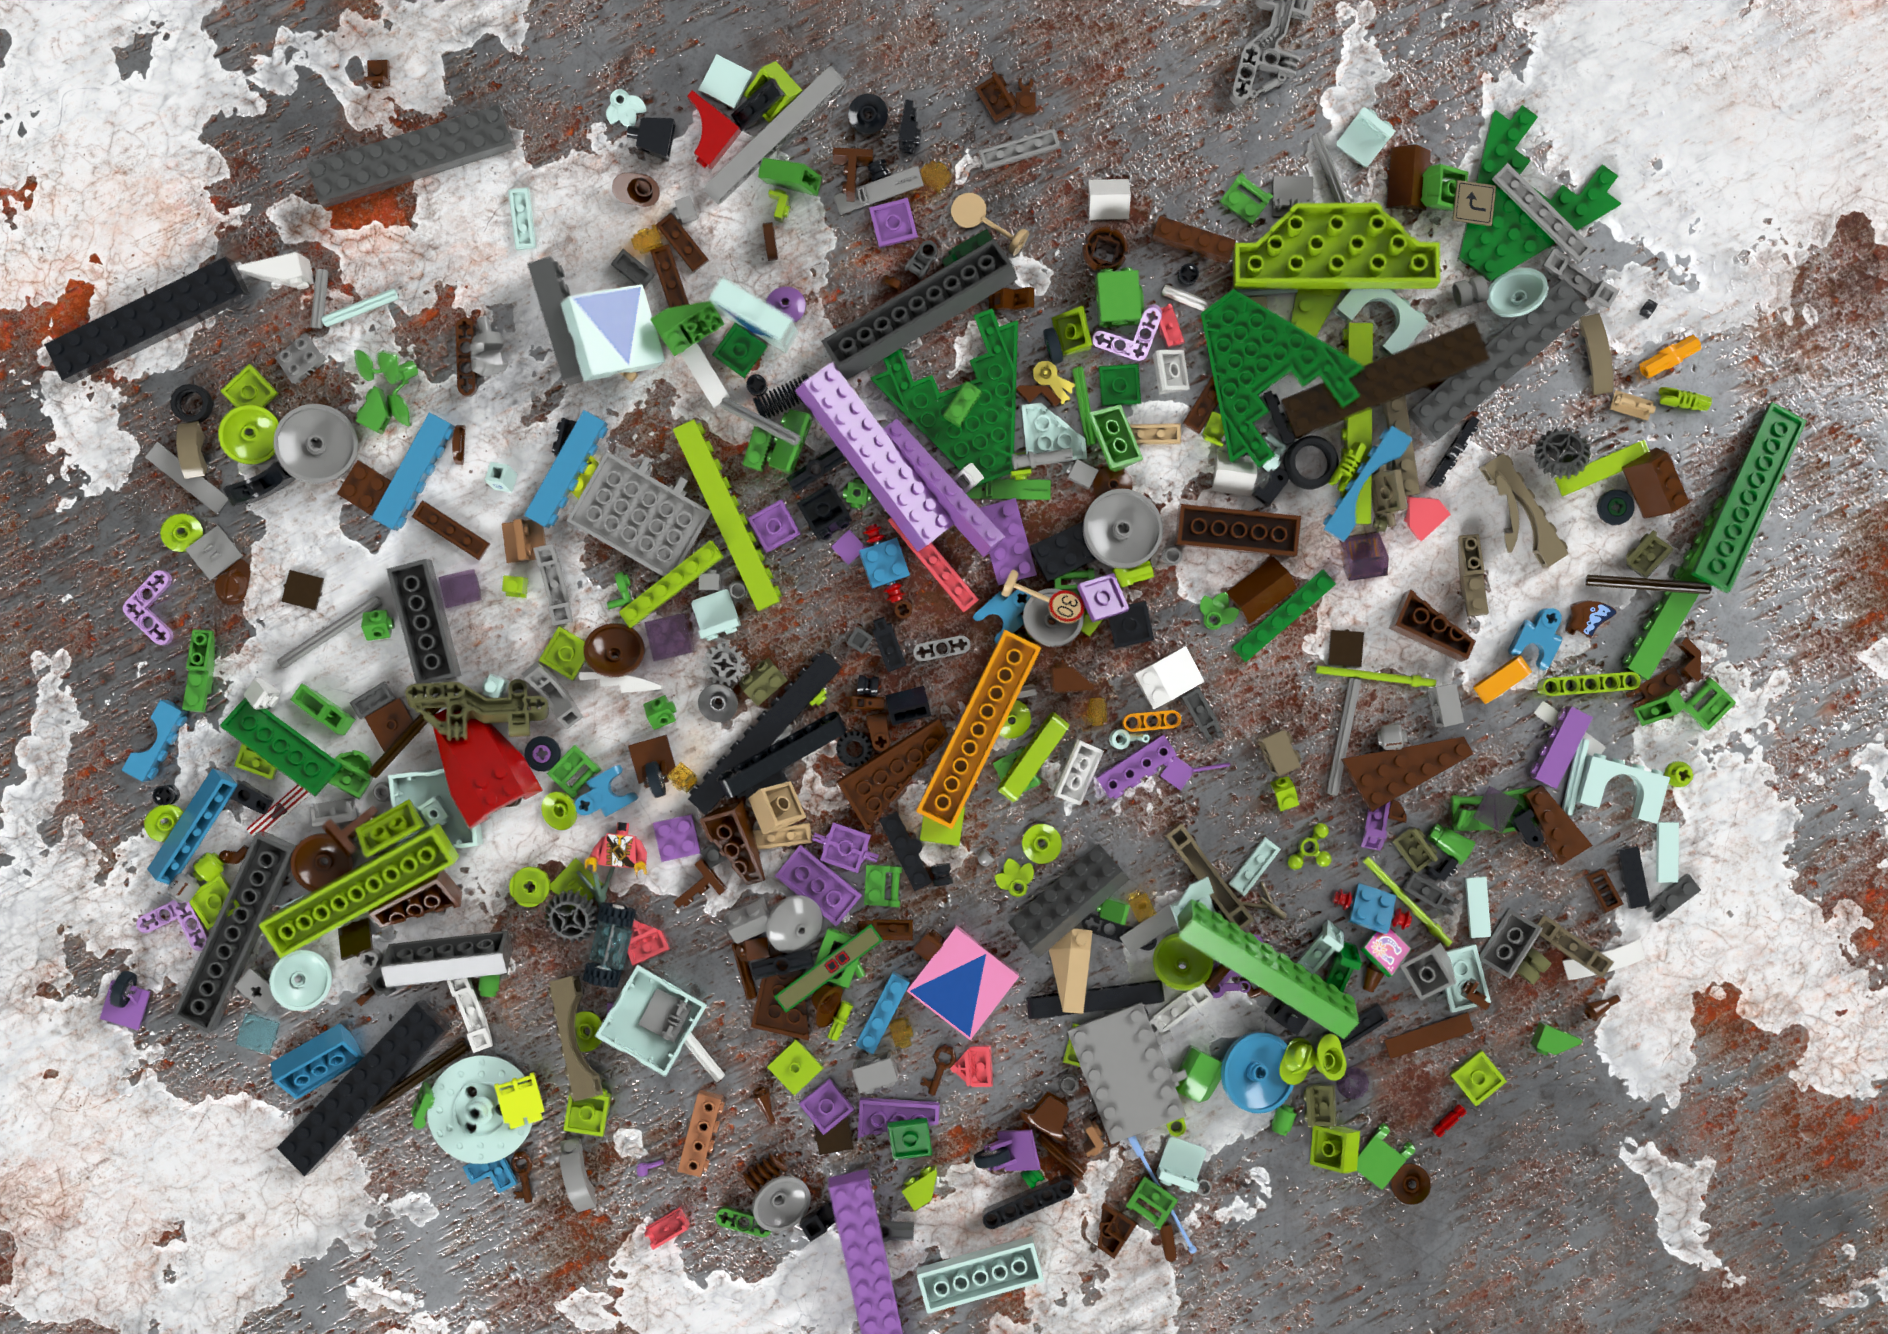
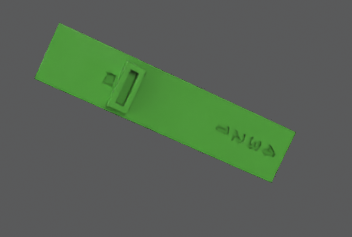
(1012, 489)

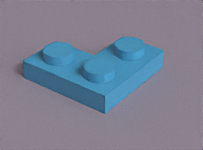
(498, 1171)

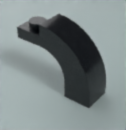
(259, 486)

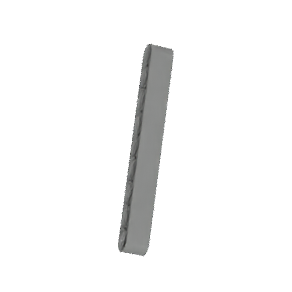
(774, 135)

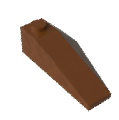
(733, 834)

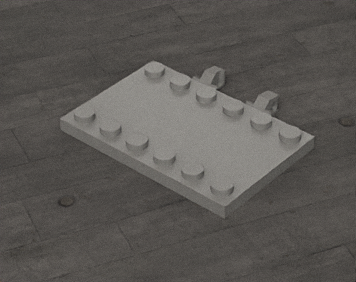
(639, 514)
(1128, 1072)

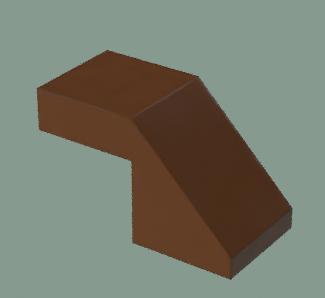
(1012, 299)
(1030, 393)
(1692, 664)

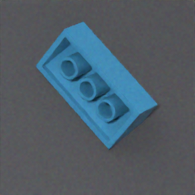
(316, 1061)

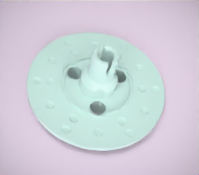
(455, 1108)

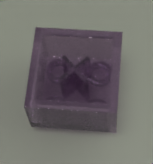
(669, 637)

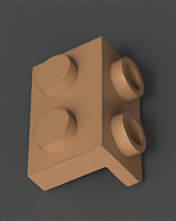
(1095, 1144)

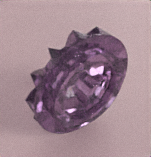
(1362, 1084)

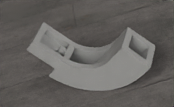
(557, 697)
(574, 1175)

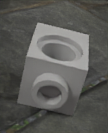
(1081, 473)

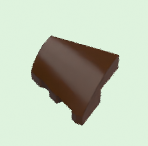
(1114, 1230)

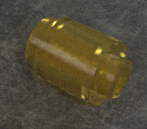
(1096, 711)

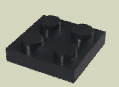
(1131, 626)

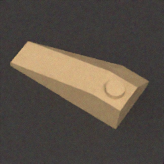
(1070, 966)

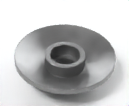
(717, 711)

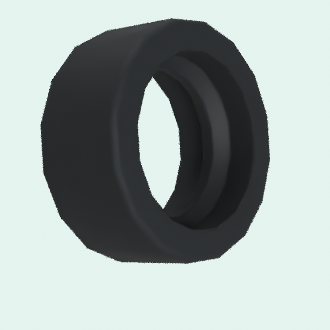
(176, 399)

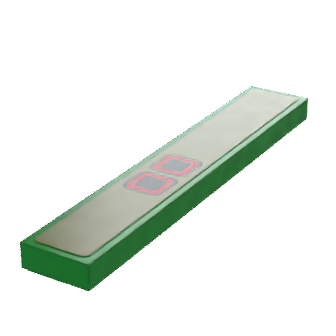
(828, 968)

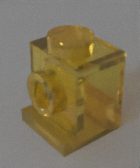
(647, 239)
(682, 778)
(901, 1032)

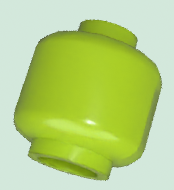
(208, 867)

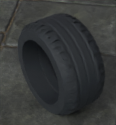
(1329, 452)

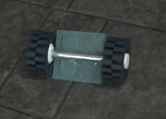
(609, 945)

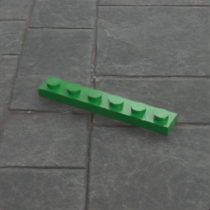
(1284, 615)

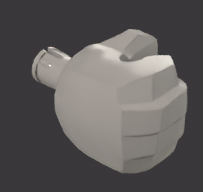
(485, 350)

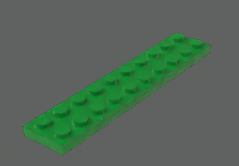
(1749, 497)

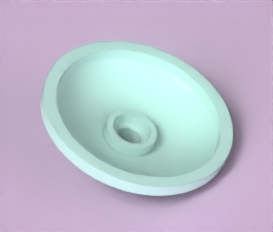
(1517, 292)
(311, 988)

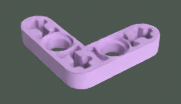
(1131, 343)
(143, 605)
(176, 913)

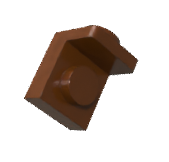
(378, 73)
(1476, 997)

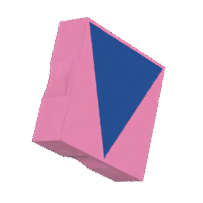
(963, 982)

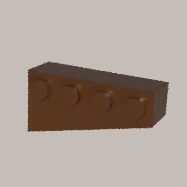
(1425, 625)
(425, 897)

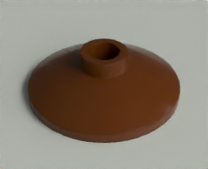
(1104, 476)
(1402, 1184)

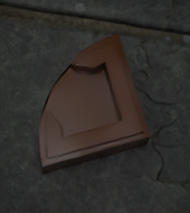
(892, 283)
(1397, 812)
(364, 998)

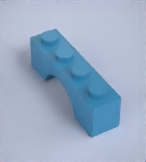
(168, 719)
(882, 1012)

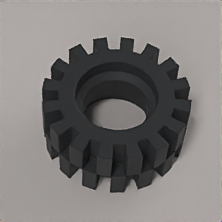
(842, 751)

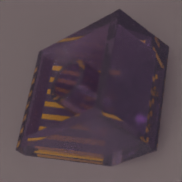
(1364, 556)

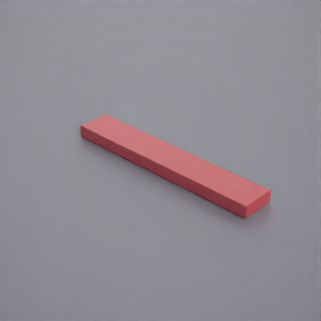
(942, 572)

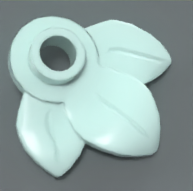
(625, 111)

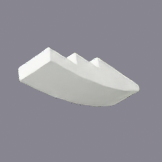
(628, 682)

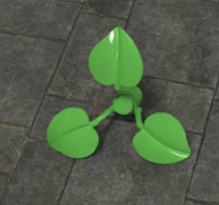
(394, 372)

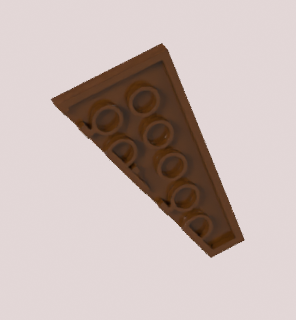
(1391, 773)
(885, 775)
(768, 1012)

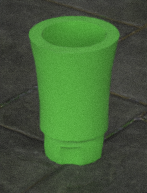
(1451, 842)

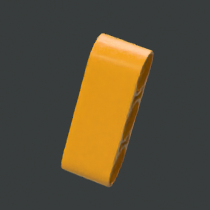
(1502, 679)
(1161, 722)

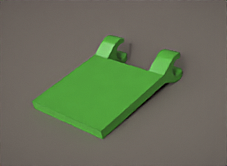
(1379, 1160)

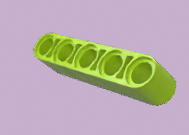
(1601, 468)
(1598, 683)
(1033, 757)

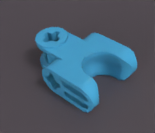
(1007, 609)
(1541, 634)
(602, 796)

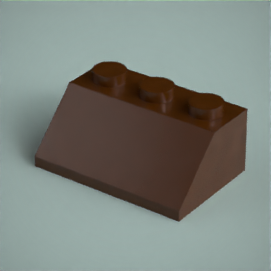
(1655, 484)
(1068, 679)

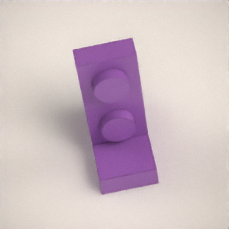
(1375, 828)

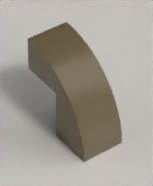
(189, 444)

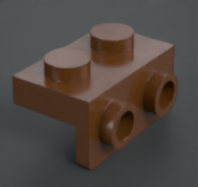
(996, 97)

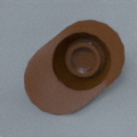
(636, 189)
(233, 583)
(827, 1003)

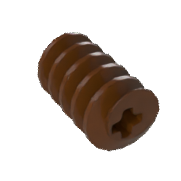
(765, 1172)

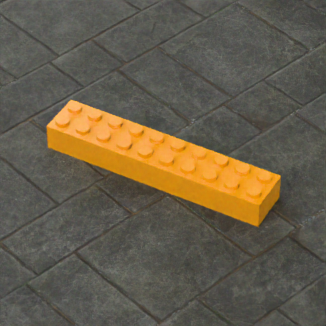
(978, 729)

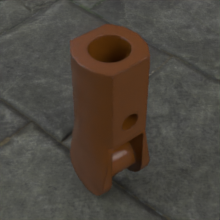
(870, 702)
(1168, 1242)

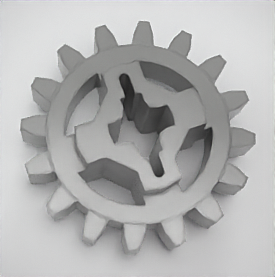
(724, 673)

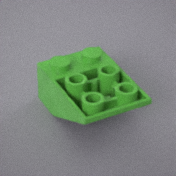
(686, 325)

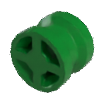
(1032, 1177)

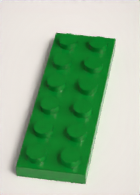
(281, 746)

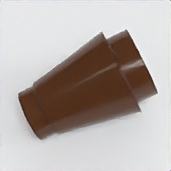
(1372, 977)

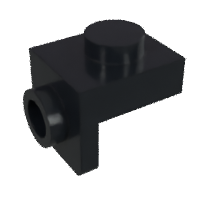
(1446, 869)

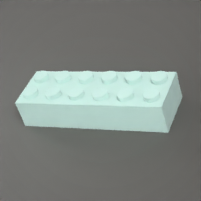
(979, 1274)

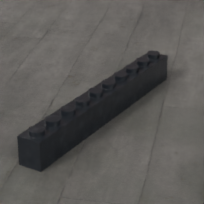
(769, 727)

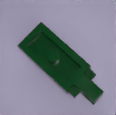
(966, 247)

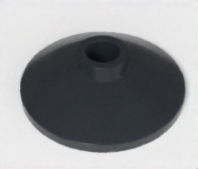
(868, 104)

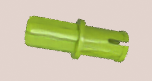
(840, 1020)

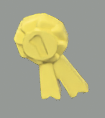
(1046, 374)

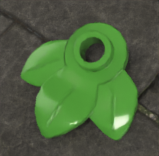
(1220, 609)

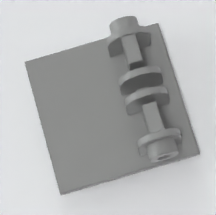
(1289, 191)
(300, 358)
(665, 1015)

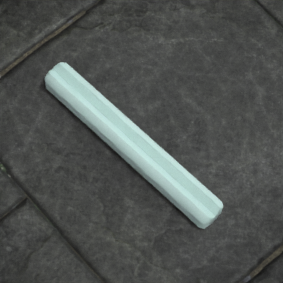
(359, 307)
(1575, 777)

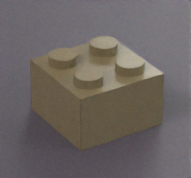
(1279, 752)

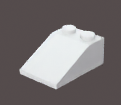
(287, 269)
(1168, 678)

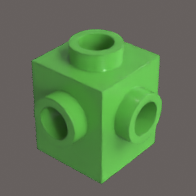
(857, 502)
(377, 625)
(660, 712)

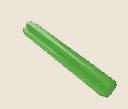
(1084, 405)

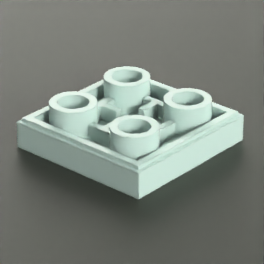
(725, 82)

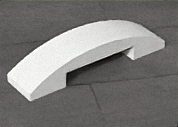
(705, 375)
(1622, 955)
(1179, 1008)
(472, 1013)

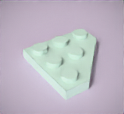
(1049, 433)

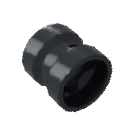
(1190, 272)
(754, 383)
(863, 683)
(163, 798)
(942, 869)

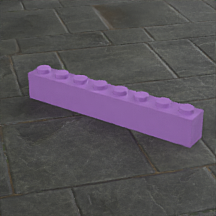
(952, 498)

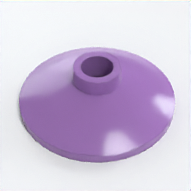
(796, 306)

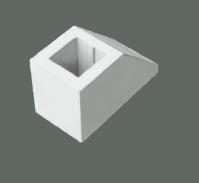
(262, 694)

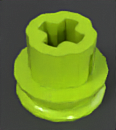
(1673, 770)

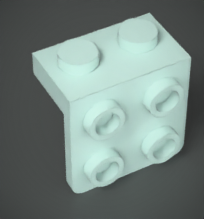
(1365, 137)
(715, 615)
(1181, 1164)

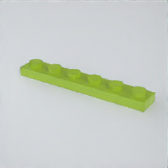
(671, 584)

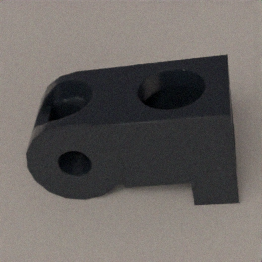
(1276, 483)
(252, 798)
(1525, 828)

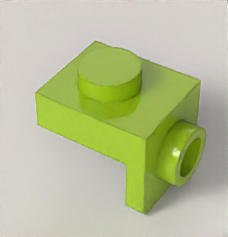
(782, 209)
(1285, 793)

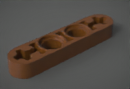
(462, 357)

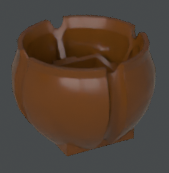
(1109, 237)

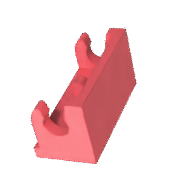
(1169, 328)
(667, 1228)

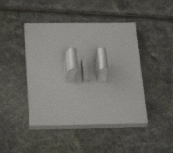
(214, 552)

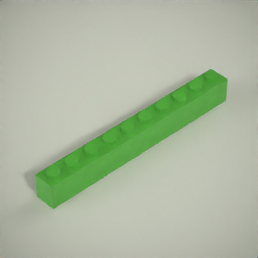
(1670, 611)

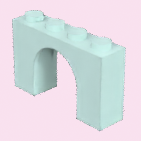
(1408, 321)
(1650, 785)

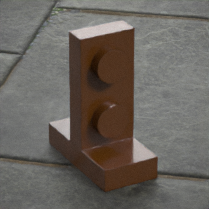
(851, 159)
(340, 837)
(702, 885)

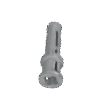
(1032, 460)

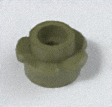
(1380, 523)

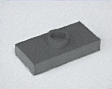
(632, 269)
(372, 700)

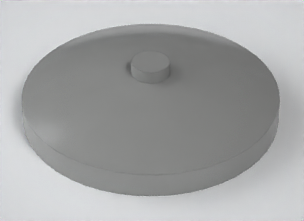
(315, 443)
(1122, 528)

